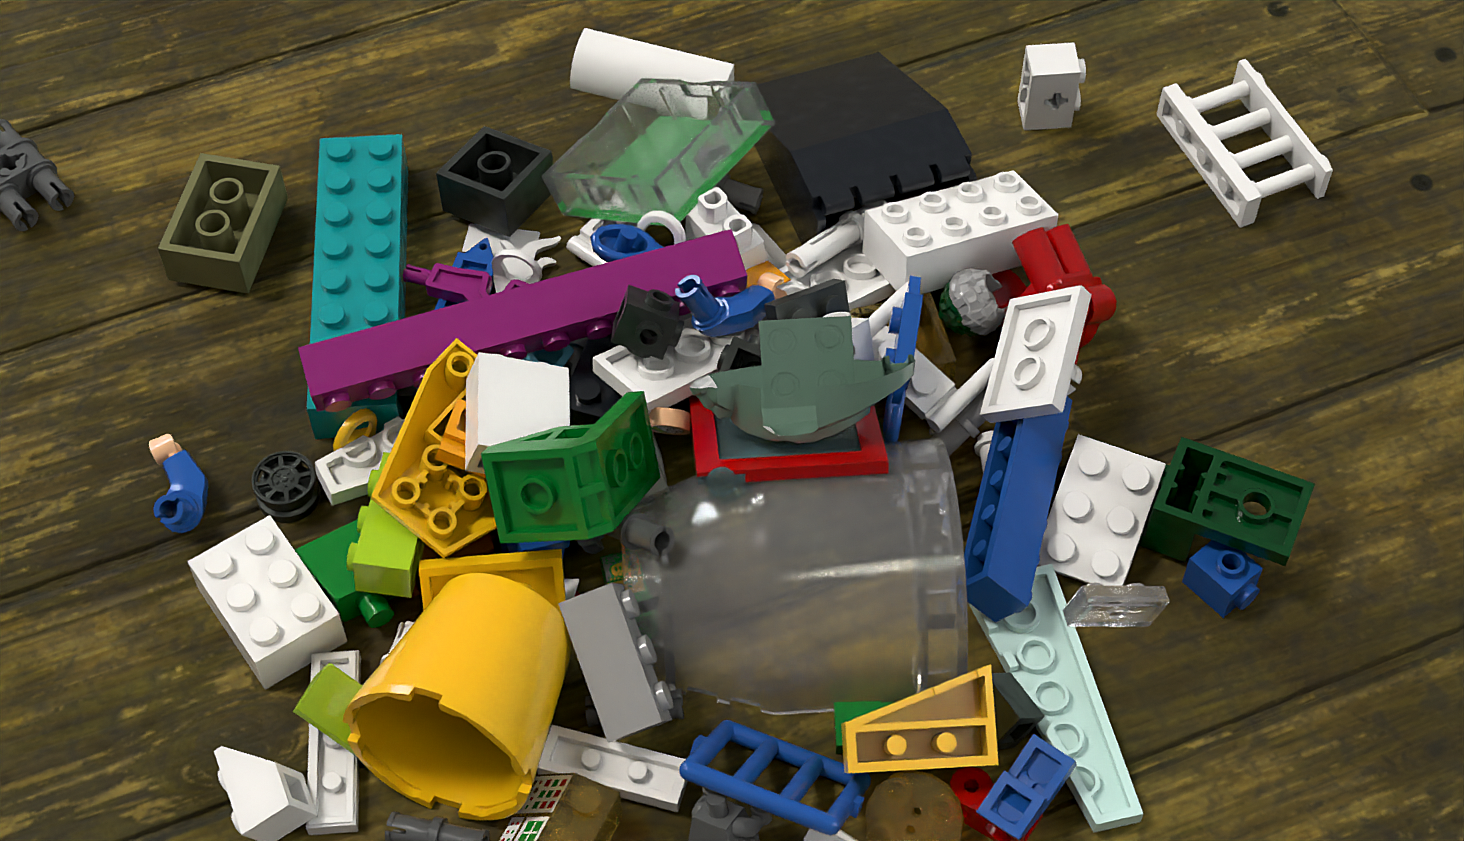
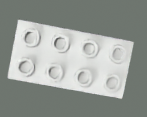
(954, 230)

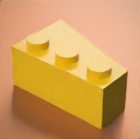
(927, 730)

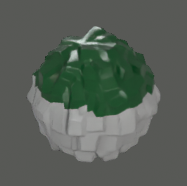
(969, 303)

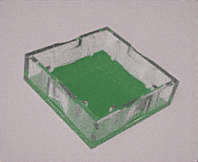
(659, 149)

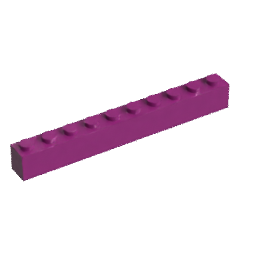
(512, 321)

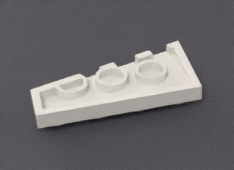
(347, 470)

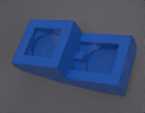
(1027, 788)

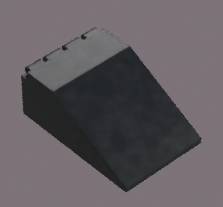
(855, 135)

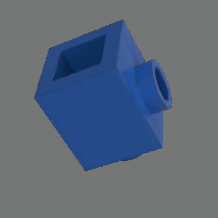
(1223, 577)

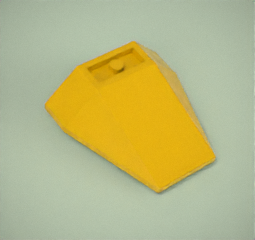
(425, 495)

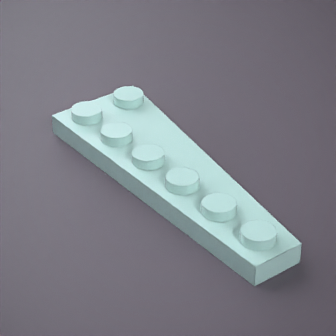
(1058, 678)

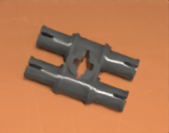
(25, 173)

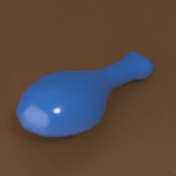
(621, 241)

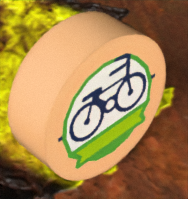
(670, 421)

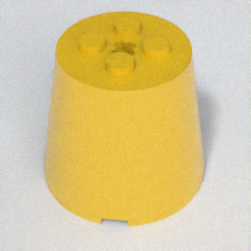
(465, 698)

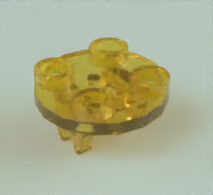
(893, 805)

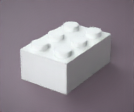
(267, 601)

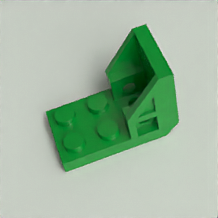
(573, 477)

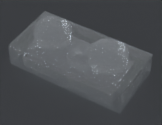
(1115, 605)

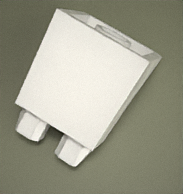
(718, 214)

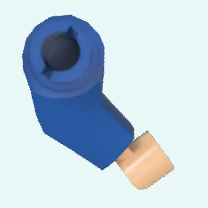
(728, 315)
(188, 492)

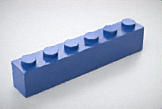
(1013, 512)

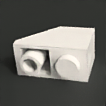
(264, 795)

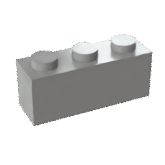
(616, 661)

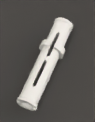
(829, 242)

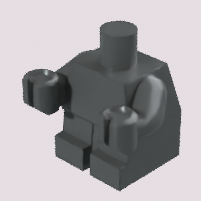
(725, 821)

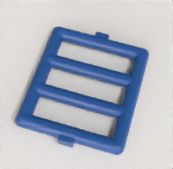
(786, 803)

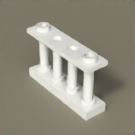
(1224, 169)

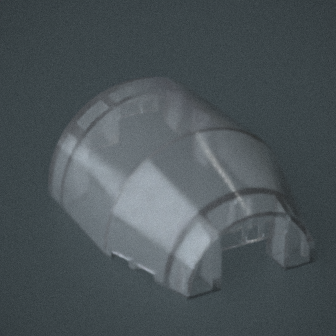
(809, 586)

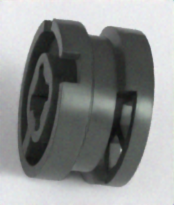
(287, 487)

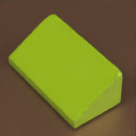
(326, 703)

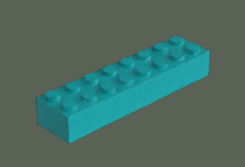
(358, 253)

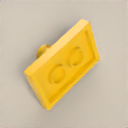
(537, 570)

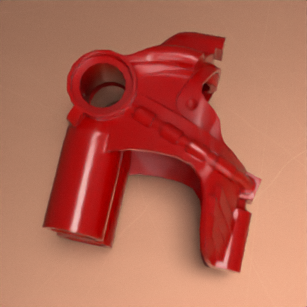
(1055, 263)

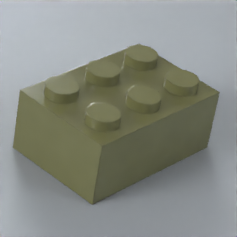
(223, 223)

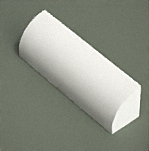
(614, 64)

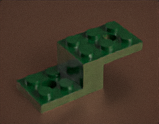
(1206, 496)

